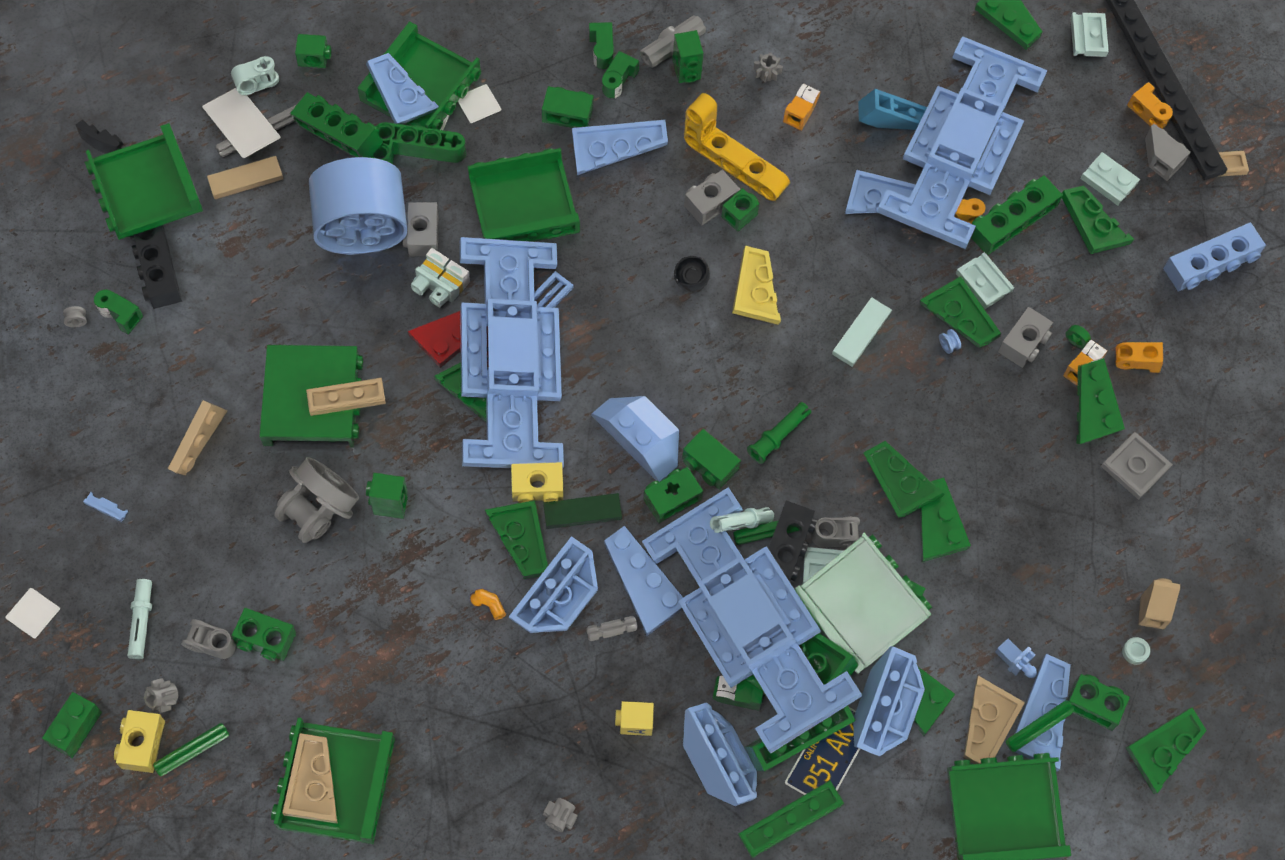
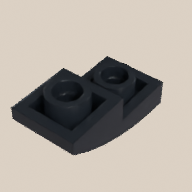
(102, 141)

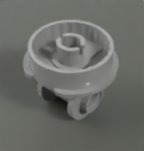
(331, 492)

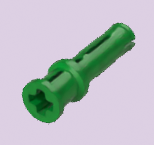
(772, 439)

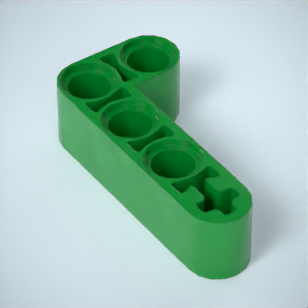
(452, 151)

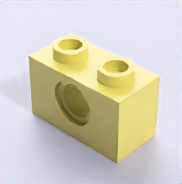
(525, 474)
(143, 756)

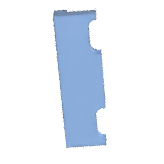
(106, 507)

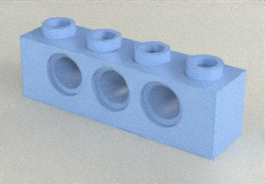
(1244, 239)

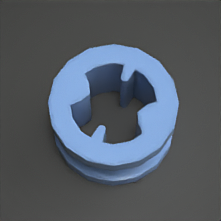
(950, 341)

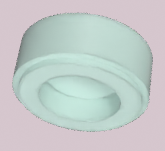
(1136, 650)

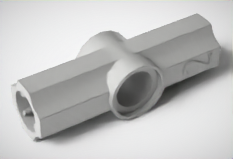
(663, 46)

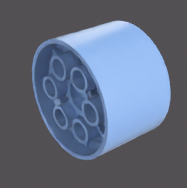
(357, 206)

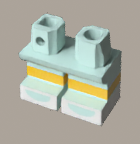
(442, 277)

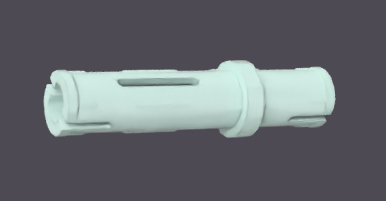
(749, 518)
(141, 608)

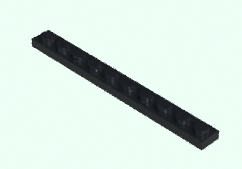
(1168, 88)

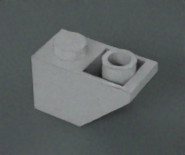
(1164, 152)

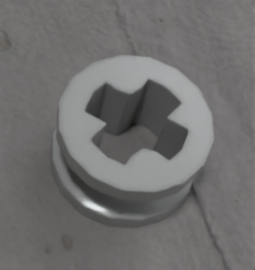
(74, 316)

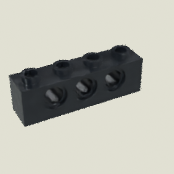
(166, 290)
(792, 516)

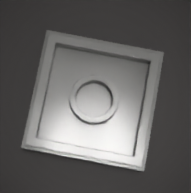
(1136, 465)

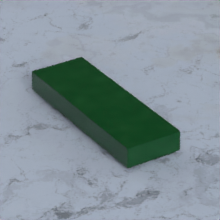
(582, 511)

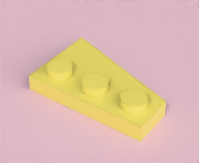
(755, 288)

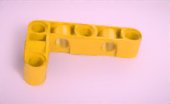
(733, 157)

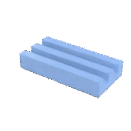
(560, 296)

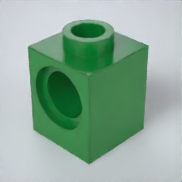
(312, 51)
(736, 217)

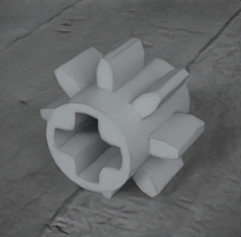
(768, 67)
(161, 695)
(560, 815)

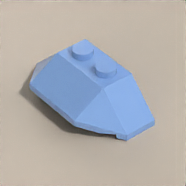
(642, 433)
(559, 591)
(888, 702)
(718, 756)

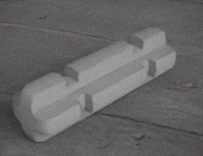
(611, 628)

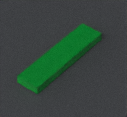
(790, 819)

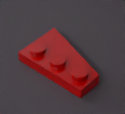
(440, 338)

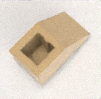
(1158, 603)

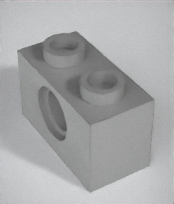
(704, 207)
(421, 216)
(1030, 325)

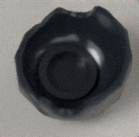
(692, 273)

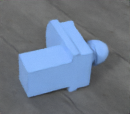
(1017, 659)

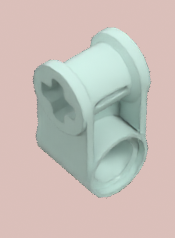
(253, 77)

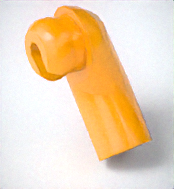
(489, 599)

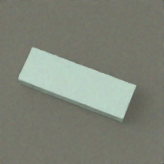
(861, 332)

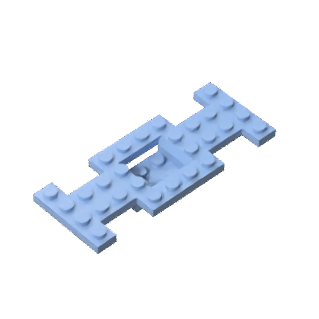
(954, 138)
(520, 353)
(751, 621)

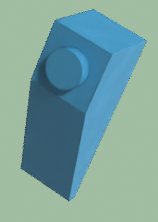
(889, 111)

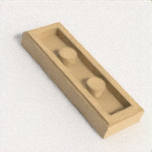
(245, 177)
(345, 396)

